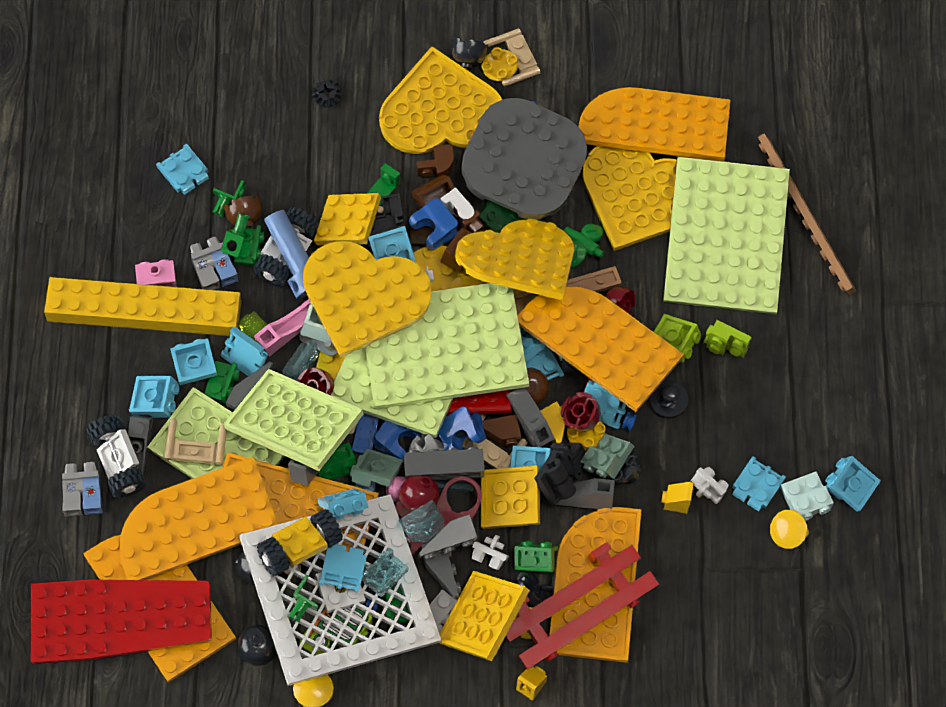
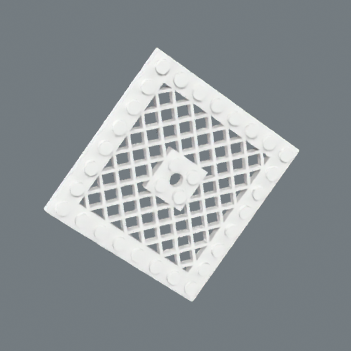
(370, 650)

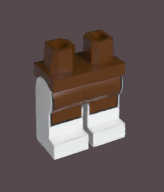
(462, 211)

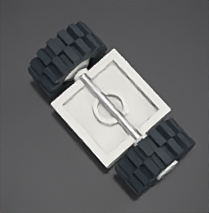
(271, 264)
(116, 456)

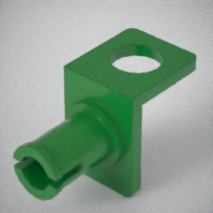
(227, 198)
(237, 234)
(302, 604)

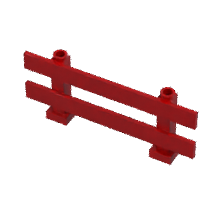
(608, 568)

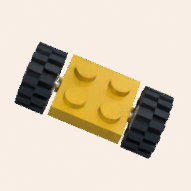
(299, 542)

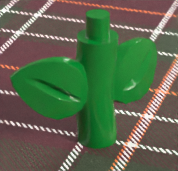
(585, 242)

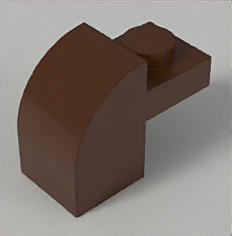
(440, 165)

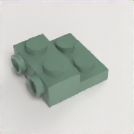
(607, 456)
(376, 468)

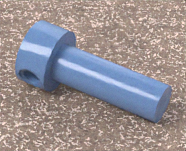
(290, 248)

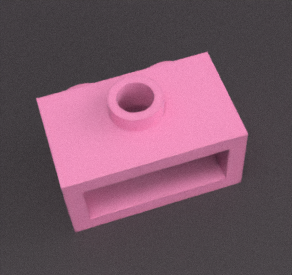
(156, 274)

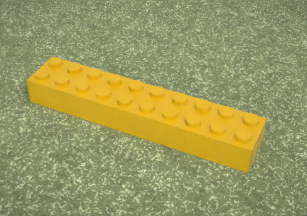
(142, 306)

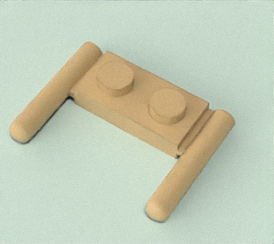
(517, 45)
(194, 451)
(493, 455)

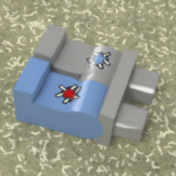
(209, 259)
(78, 484)

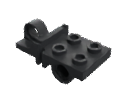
(392, 217)
(559, 471)

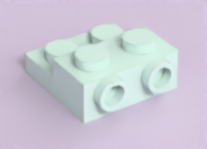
(807, 496)

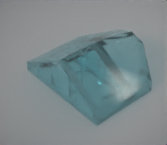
(423, 523)

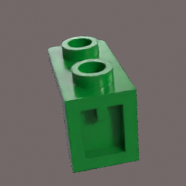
(387, 182)

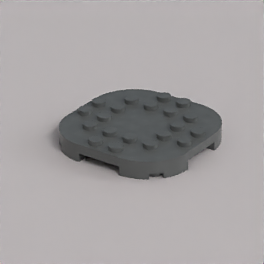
(524, 158)

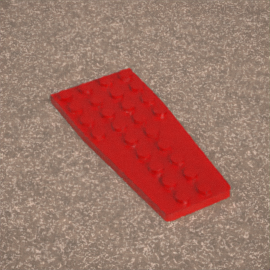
(116, 617)

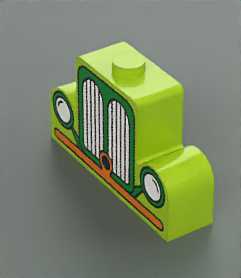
(335, 631)

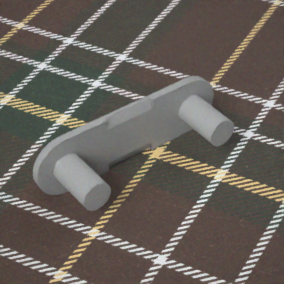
(325, 347)

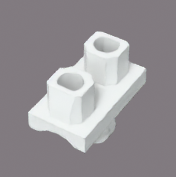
(708, 486)
(497, 557)

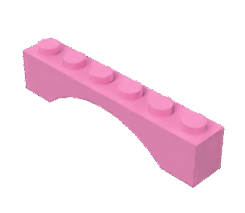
(283, 330)

